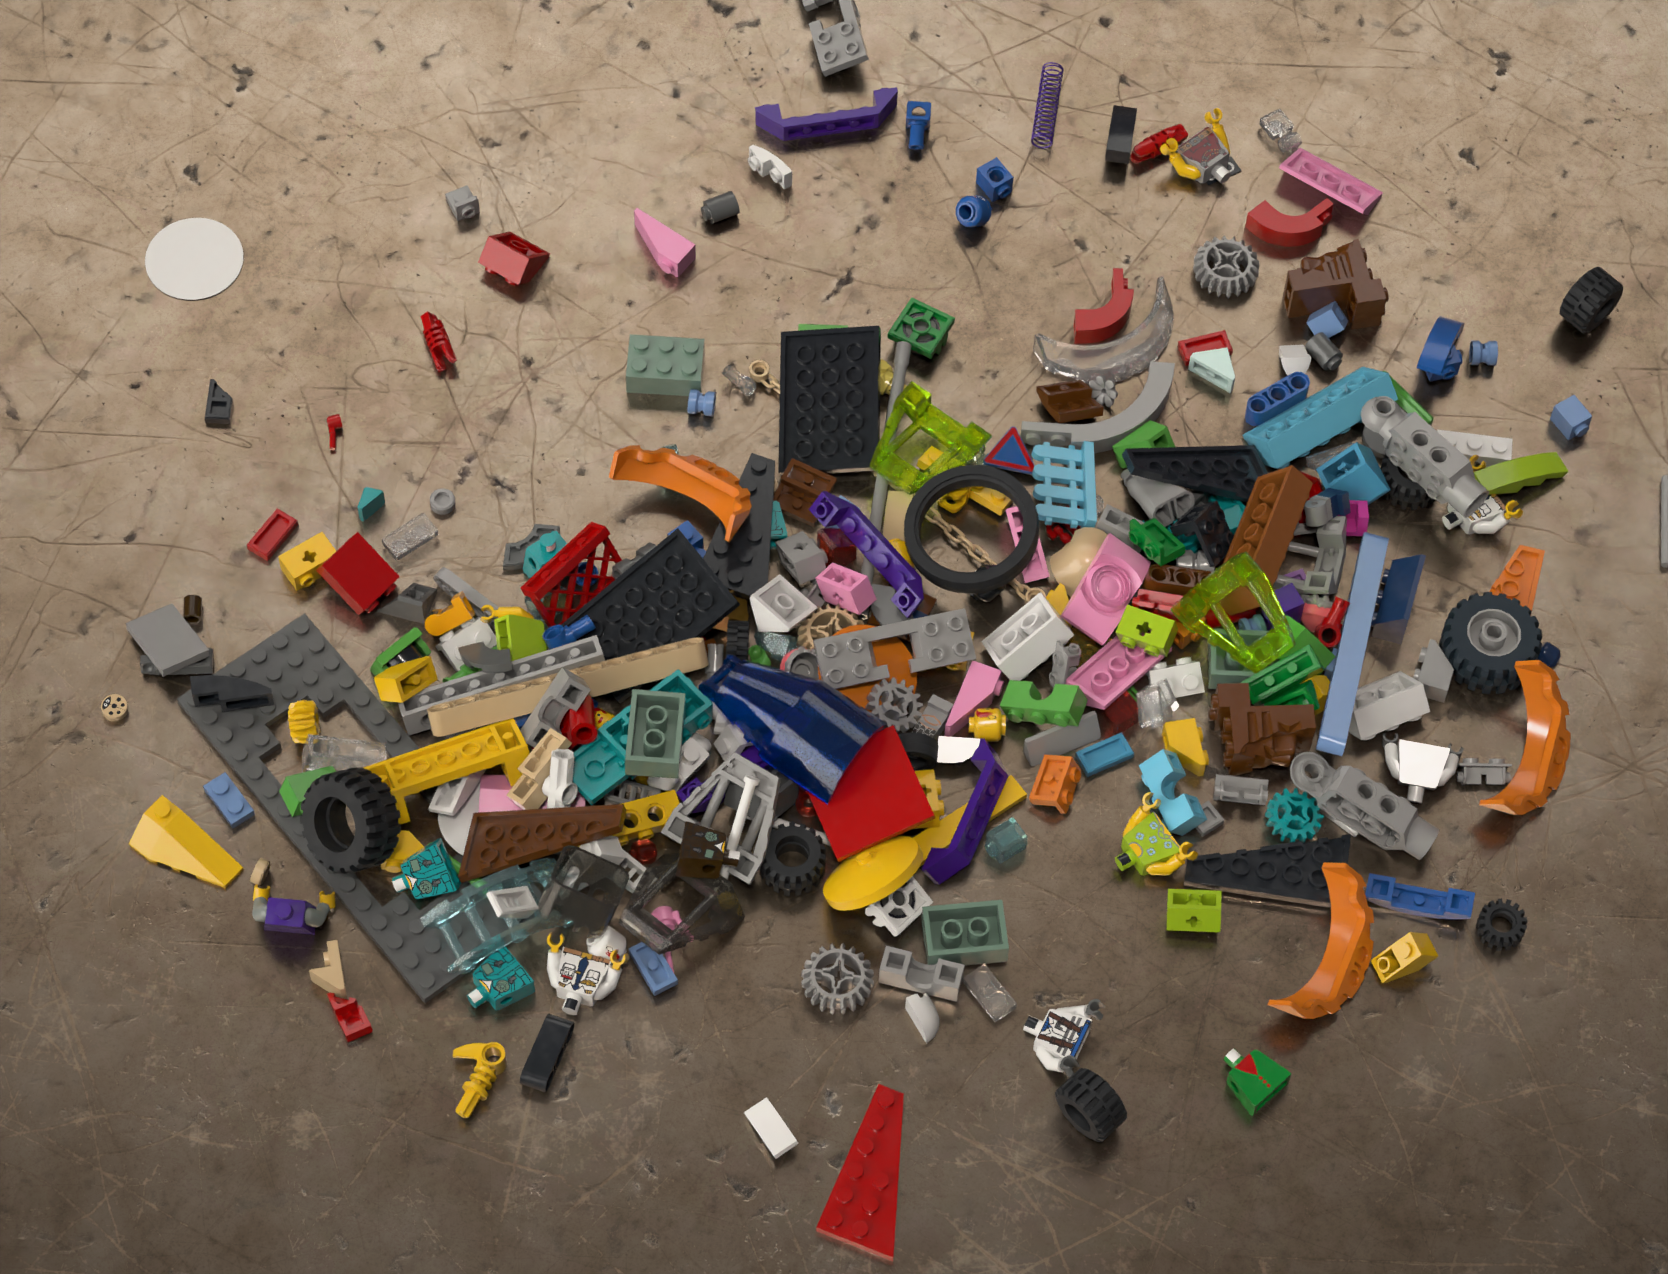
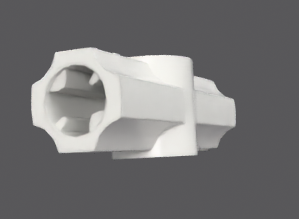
(559, 783)

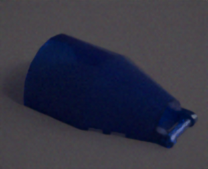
(793, 721)

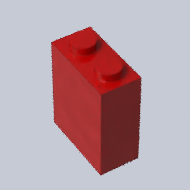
(358, 574)

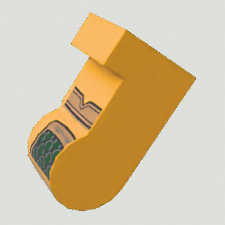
(442, 621)

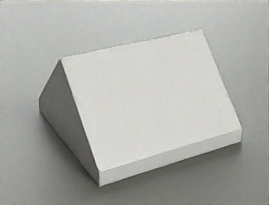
(780, 606)

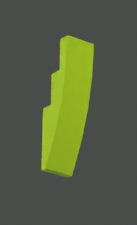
(1520, 472)

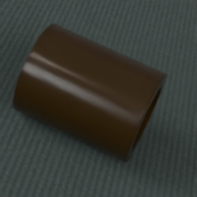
(192, 609)

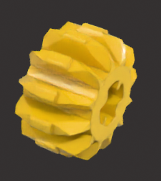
(303, 720)

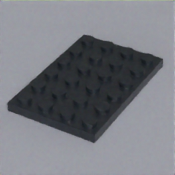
(830, 398)
(657, 603)

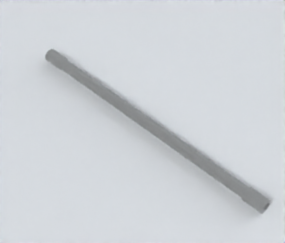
(901, 363)

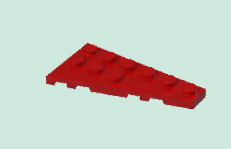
(866, 1191)

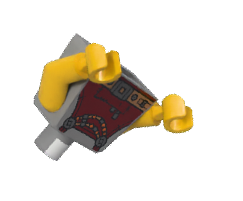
(1203, 154)

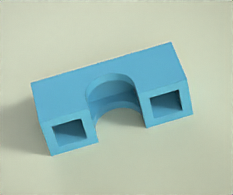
(1161, 775)

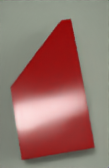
(350, 1017)

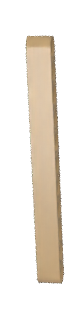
(600, 677)

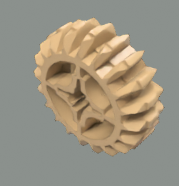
(831, 618)

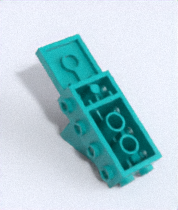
(601, 763)

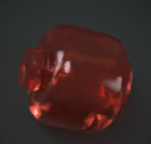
(643, 851)

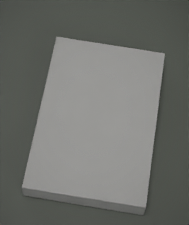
(167, 639)

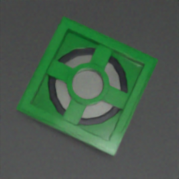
(920, 327)

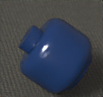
(1549, 654)

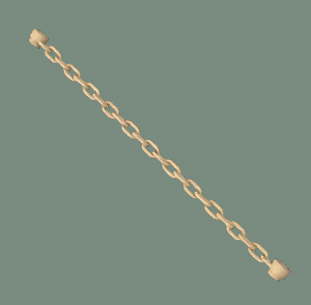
(762, 366)

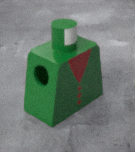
(1255, 1078)

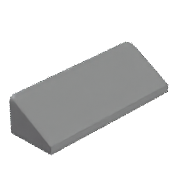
(1062, 739)

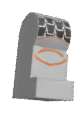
(934, 717)

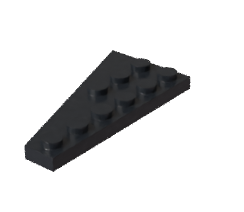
(1208, 469)
(745, 559)

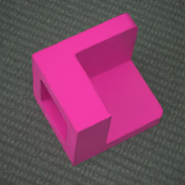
(1358, 518)

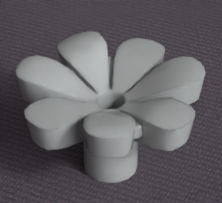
(1103, 390)

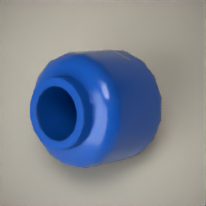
(973, 211)

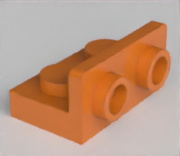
(1056, 782)

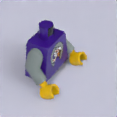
(290, 914)

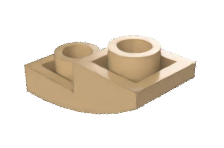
(895, 513)

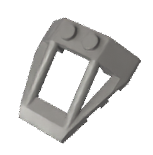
(1329, 555)
(733, 770)

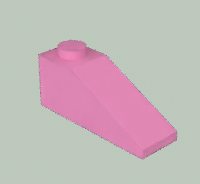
(668, 248)
(1037, 567)
(976, 692)

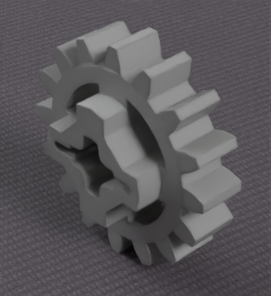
(894, 704)

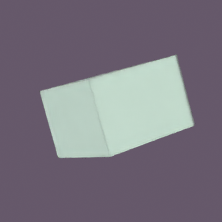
(1214, 367)

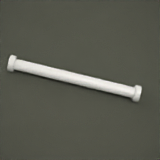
(750, 784)

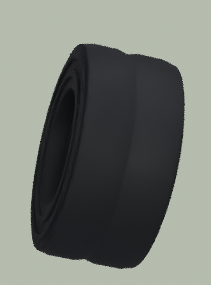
(920, 749)

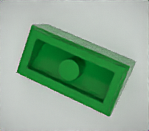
(1299, 695)

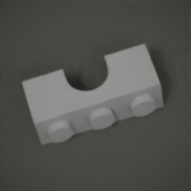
(564, 693)
(903, 971)

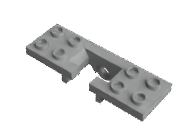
(840, 44)
(934, 639)

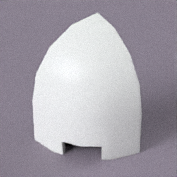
(956, 749)
(923, 1015)

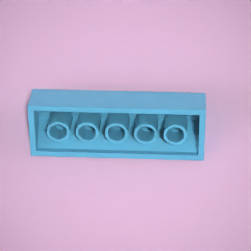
(1318, 417)

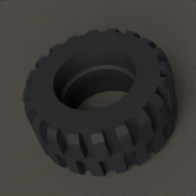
(373, 816)

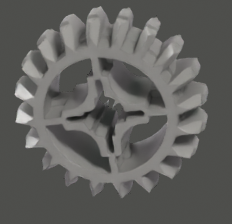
(1226, 258)
(835, 1000)

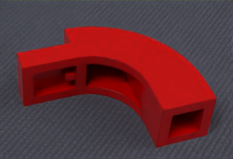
(1288, 230)
(1104, 322)

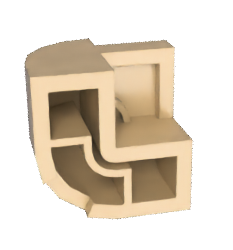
(1076, 556)

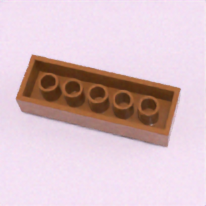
(1267, 529)

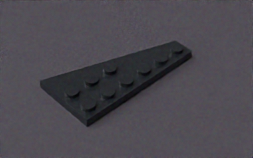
(1273, 872)

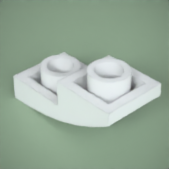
(768, 163)
(771, 1128)

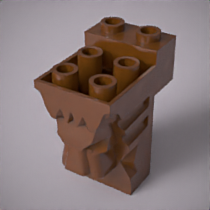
(1339, 278)
(1258, 733)

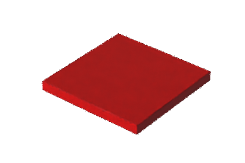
(874, 798)

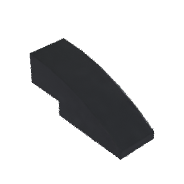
(1121, 134)
(229, 692)

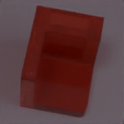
(1123, 713)

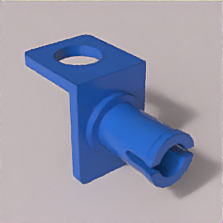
(917, 124)

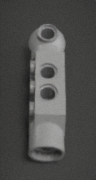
(1425, 455)
(1364, 805)

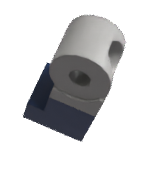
(1326, 506)

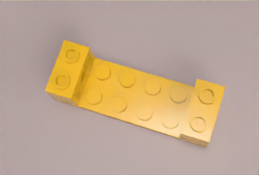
(453, 759)

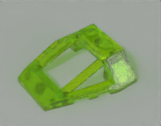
(925, 416)
(1208, 592)

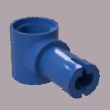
(559, 635)

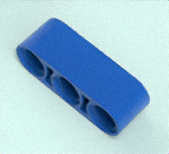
(1282, 389)

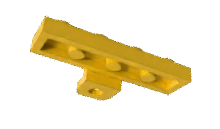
(985, 496)

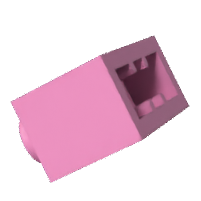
(846, 587)

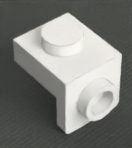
(731, 741)

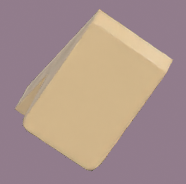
(331, 976)

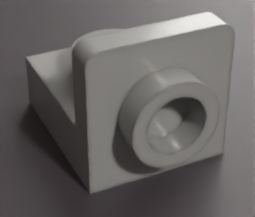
(463, 203)

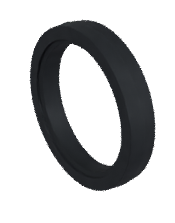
(966, 477)

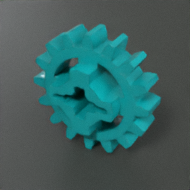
(1294, 818)

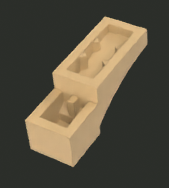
(535, 769)

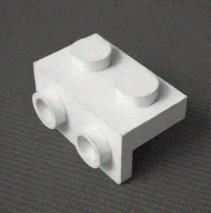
(471, 632)
(1183, 677)

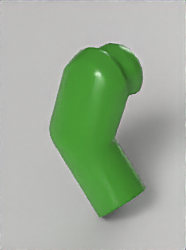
(759, 655)

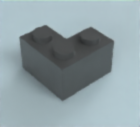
(787, 796)

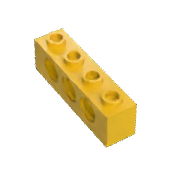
(638, 810)

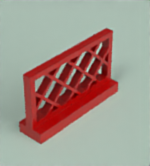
(566, 564)

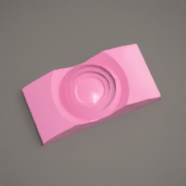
(1106, 589)

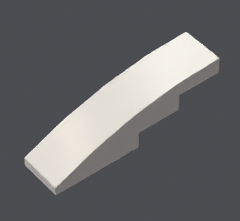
(454, 794)

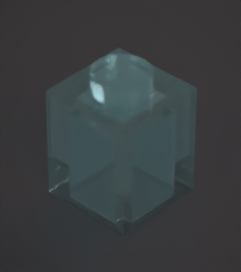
(1005, 840)

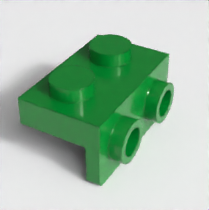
(1155, 541)

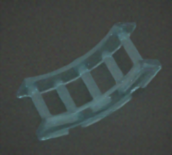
(508, 878)

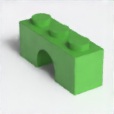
(1061, 707)

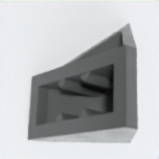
(412, 603)

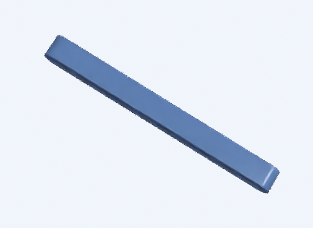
(1352, 644)

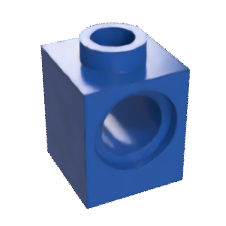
(992, 172)

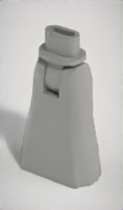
(1158, 498)

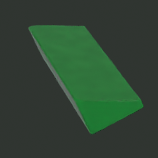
(1283, 675)

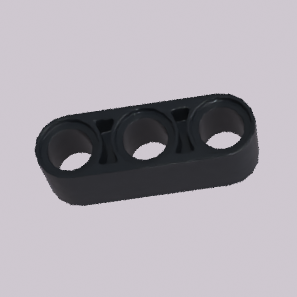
(547, 1052)

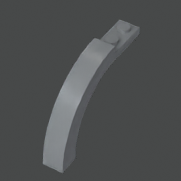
(1112, 430)

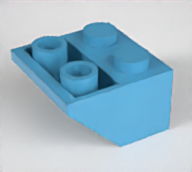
(1355, 472)

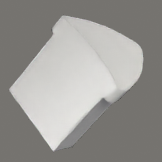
(1294, 358)

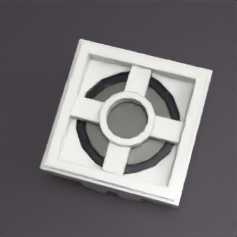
(902, 903)

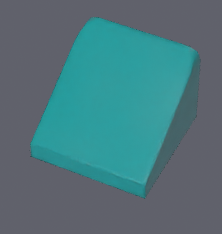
(370, 502)

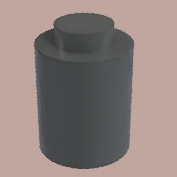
(720, 207)
(1324, 351)

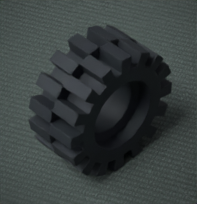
(737, 639)
(1508, 912)

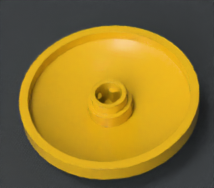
(873, 873)

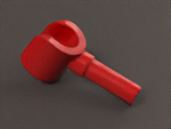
(334, 423)

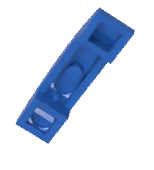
(1439, 344)
(1419, 900)

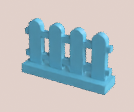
(1082, 477)

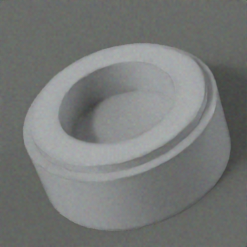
(442, 501)

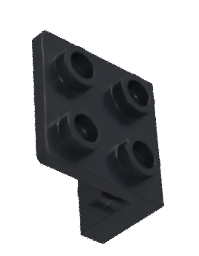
(1211, 530)

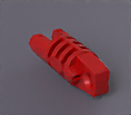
(1151, 145)
(437, 340)

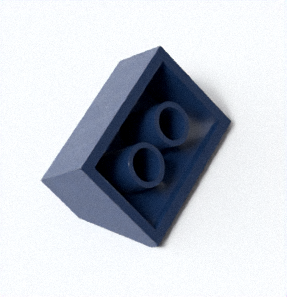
(1397, 598)

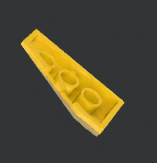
(177, 841)

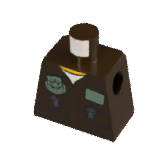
(704, 852)

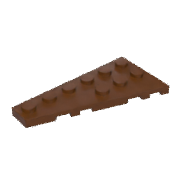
(519, 836)

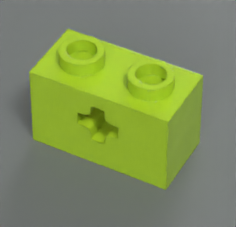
(1138, 621)
(1194, 910)

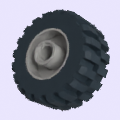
(1487, 638)

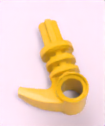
(484, 1073)

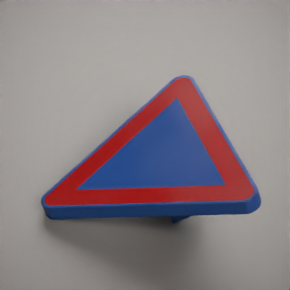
(1010, 454)

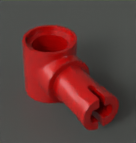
(1333, 622)

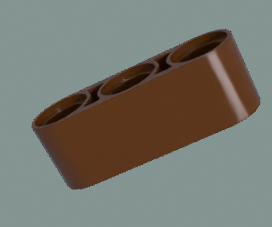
(1172, 579)

